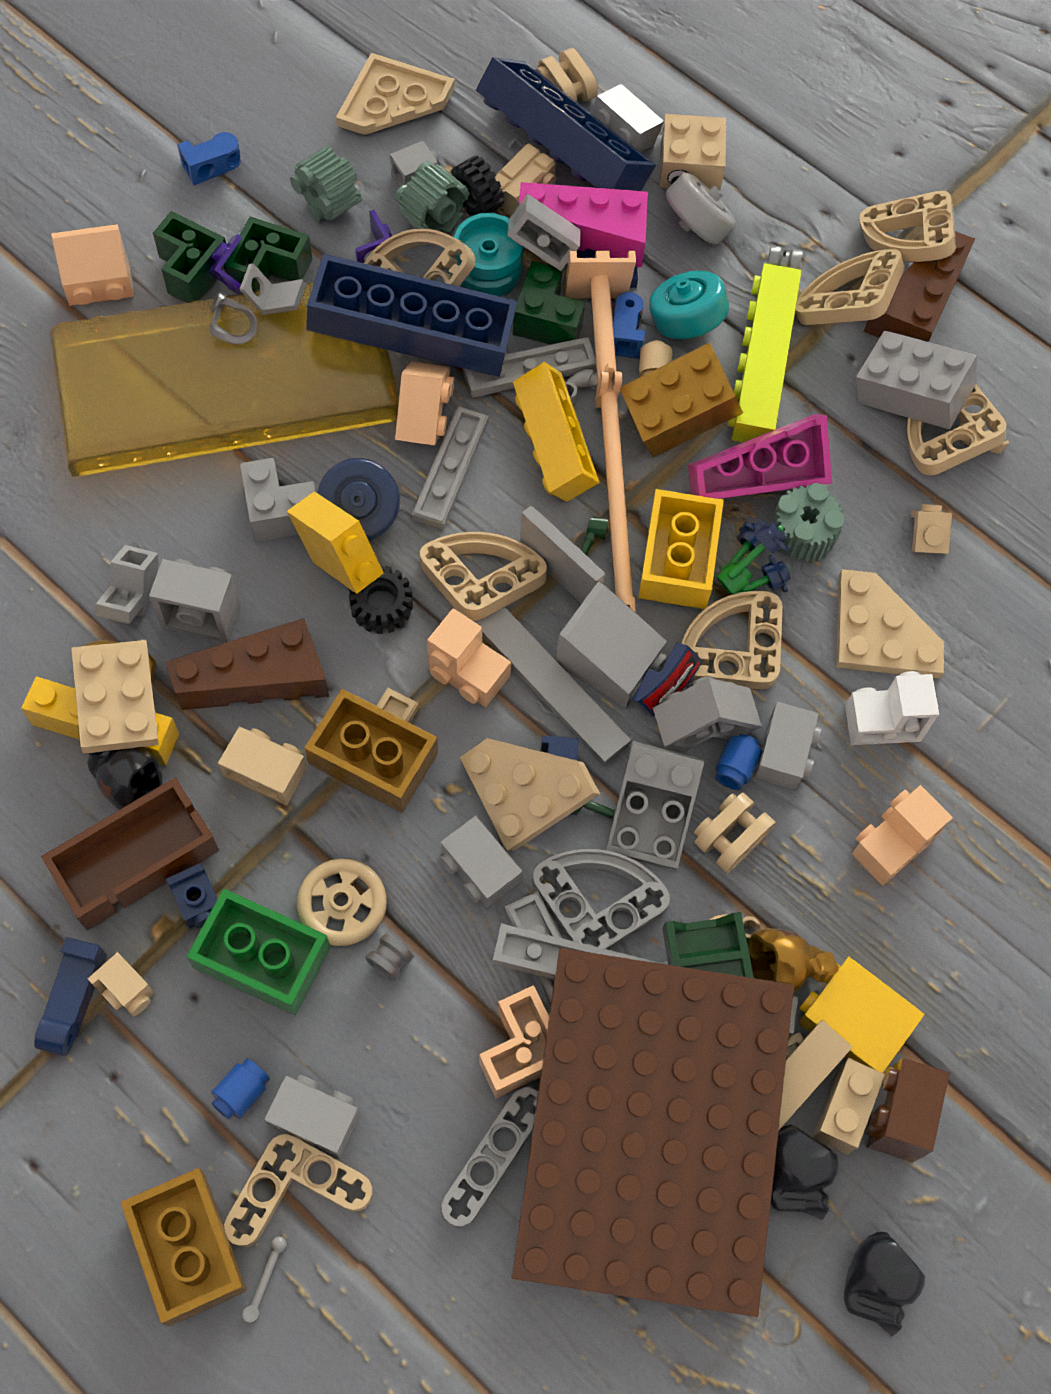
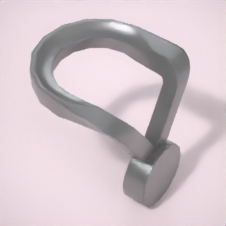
(220, 302)

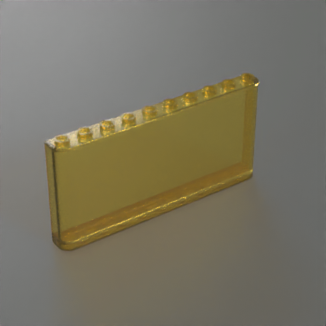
(168, 389)

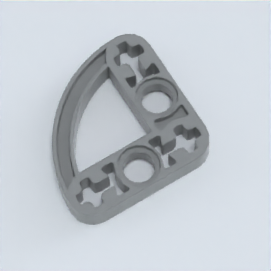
(587, 919)

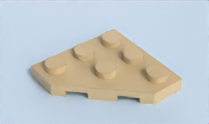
(392, 94)
(882, 631)
(526, 788)

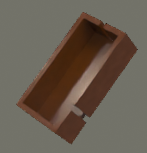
(130, 853)

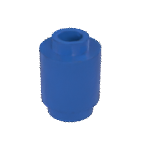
(738, 761)
(239, 1089)

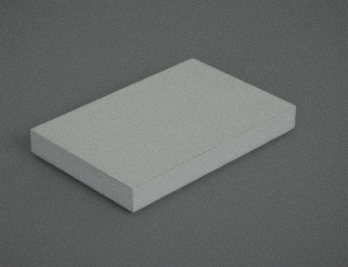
(563, 558)

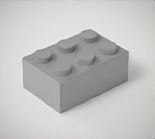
(917, 379)

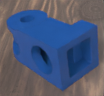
(210, 157)
(625, 324)

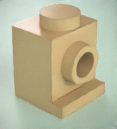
(123, 985)

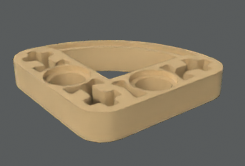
(923, 210)
(412, 238)
(821, 305)
(972, 431)
(473, 590)
(746, 662)

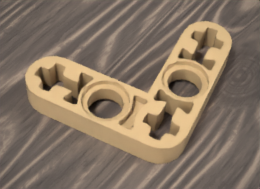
(297, 1171)

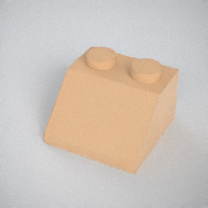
(93, 265)

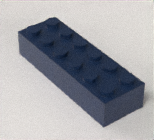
(563, 126)
(410, 315)

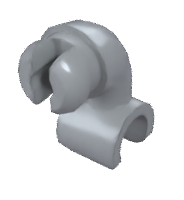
(583, 378)

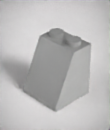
(609, 646)

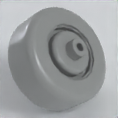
(700, 209)

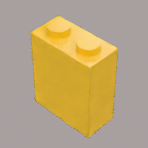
(335, 542)
(862, 1013)

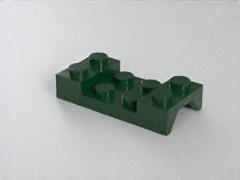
(709, 945)

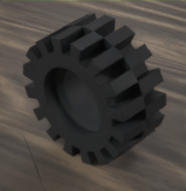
(482, 185)
(385, 617)

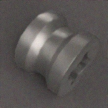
(389, 957)

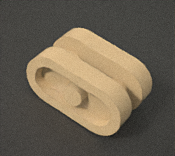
(570, 75)
(733, 811)

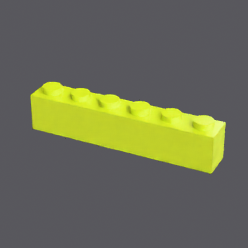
(766, 351)

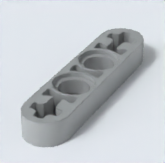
(489, 1154)

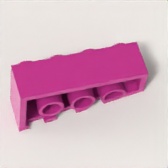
(607, 217)
(767, 463)

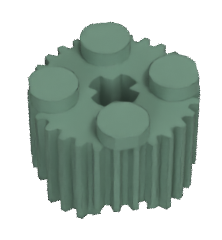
(326, 184)
(432, 199)
(810, 521)

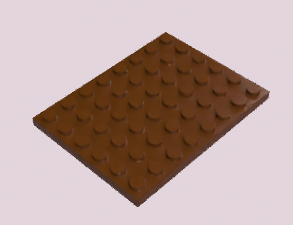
(655, 1133)

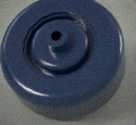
(364, 492)

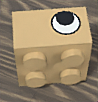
(693, 147)

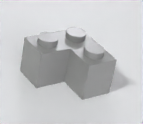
(270, 502)
(705, 712)

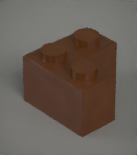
(911, 1113)

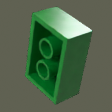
(259, 951)

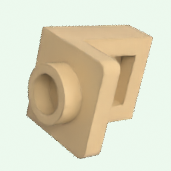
(931, 529)

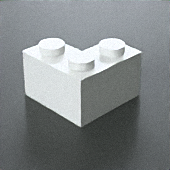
(893, 715)

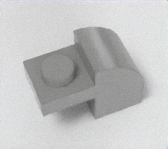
(130, 585)

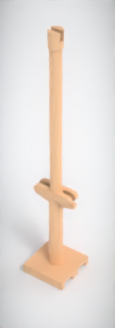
(602, 280)

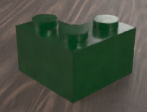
(272, 250)
(188, 256)
(542, 311)

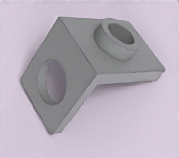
(272, 297)

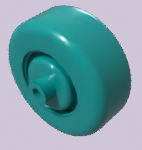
(689, 304)

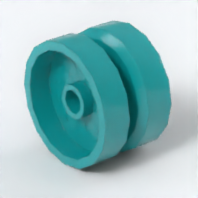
(497, 256)

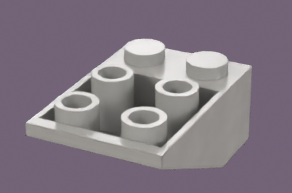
(655, 804)

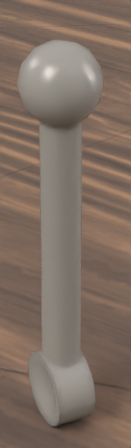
(251, 1312)

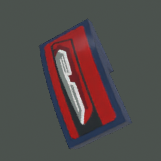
(673, 678)

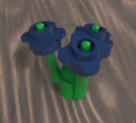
(756, 539)

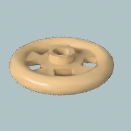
(349, 871)

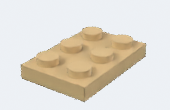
(114, 696)

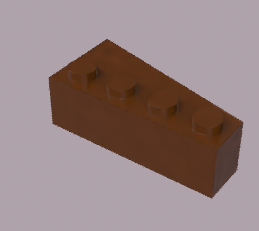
(922, 295)
(250, 669)

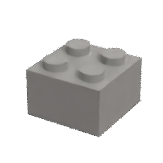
(195, 599)

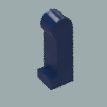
(69, 996)

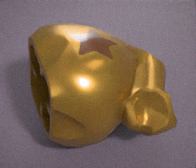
(788, 958)

